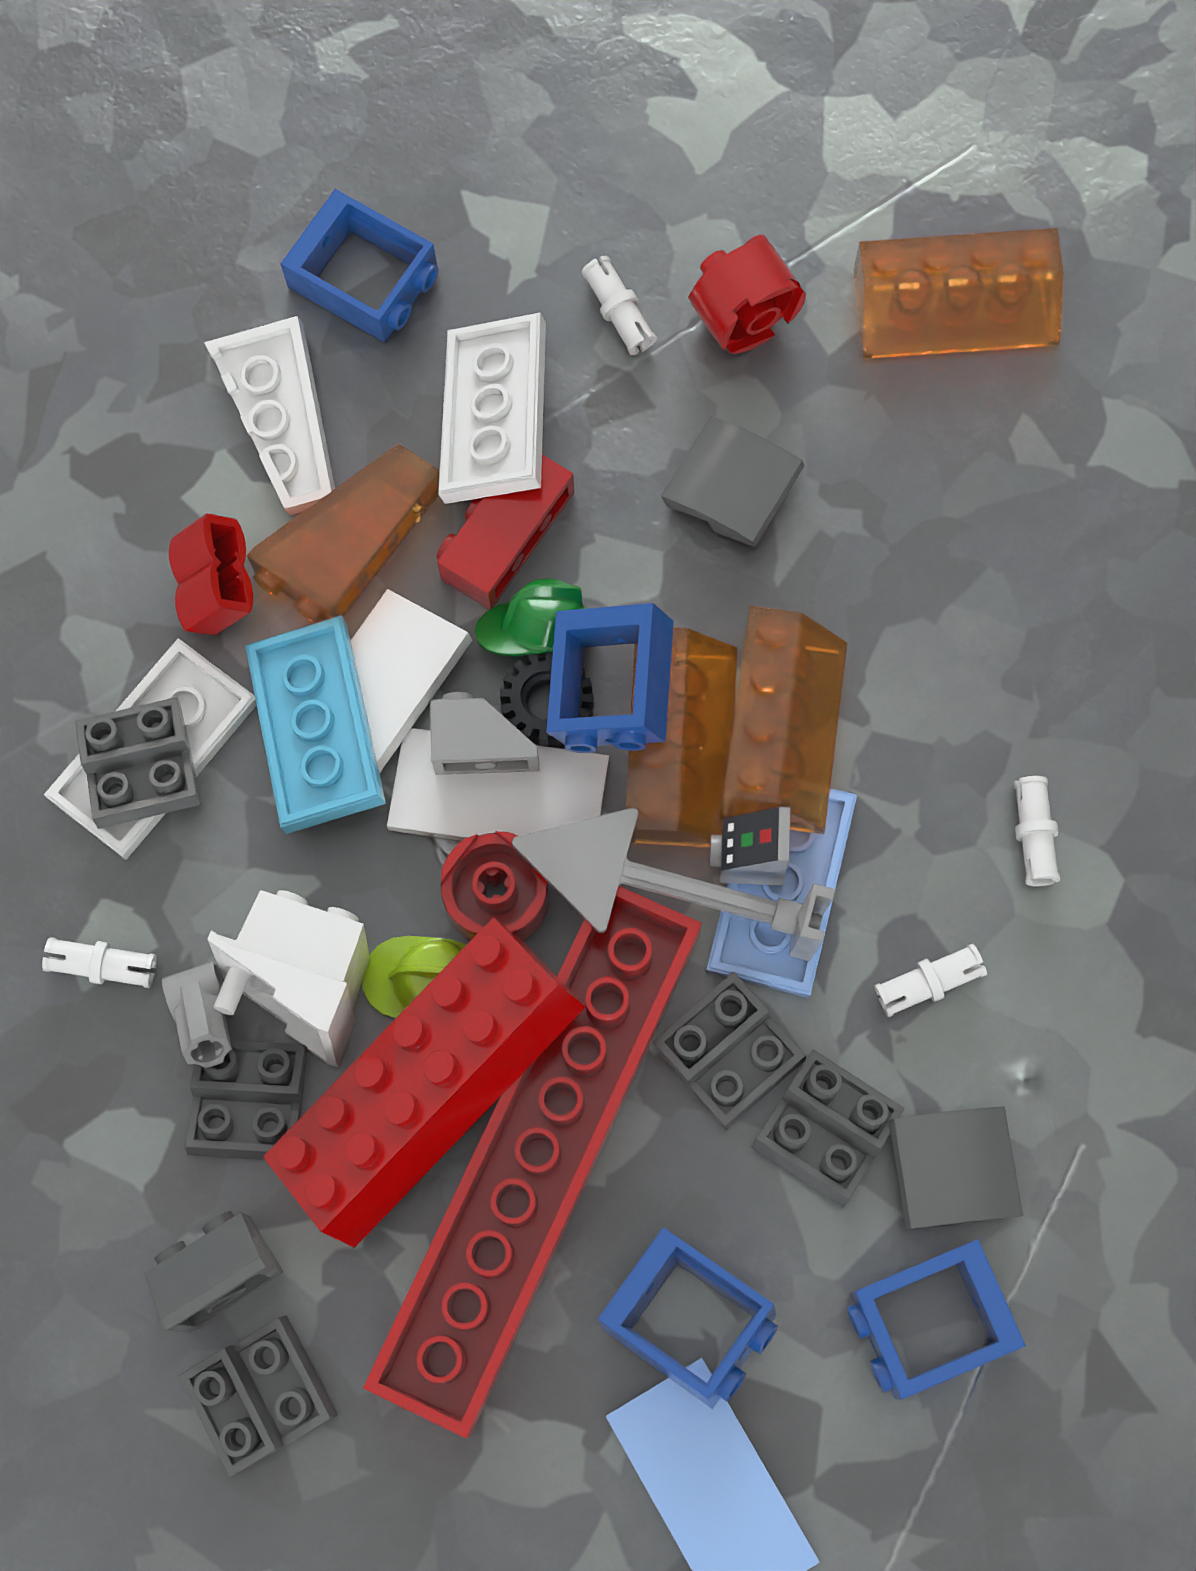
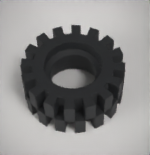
(520, 685)

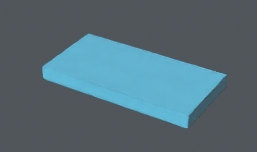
(314, 725)

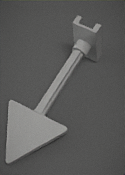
(590, 862)

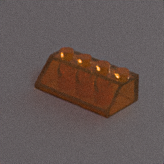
(959, 293)
(785, 718)
(682, 780)

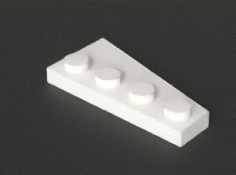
(278, 403)

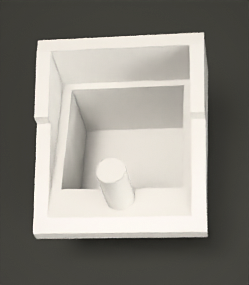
(298, 968)

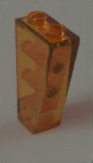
(347, 536)

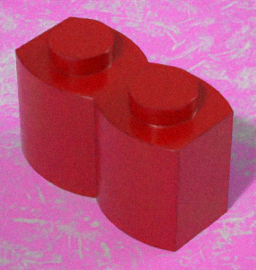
(210, 574)

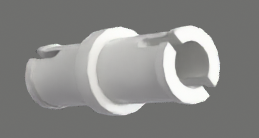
(619, 305)
(1036, 831)
(99, 962)
(930, 980)

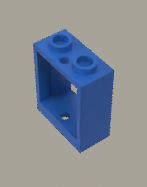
(324, 237)
(606, 627)
(642, 1287)
(987, 1300)

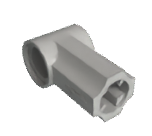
(200, 1027)

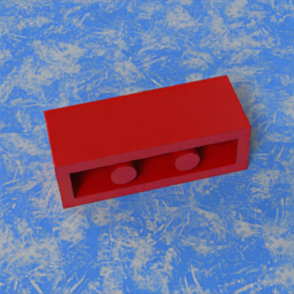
(502, 536)

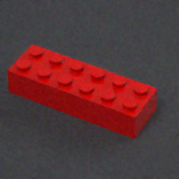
(422, 1084)

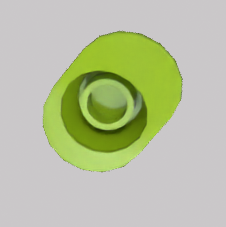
(403, 969)

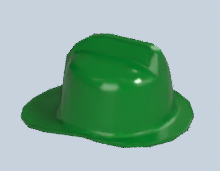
(529, 618)

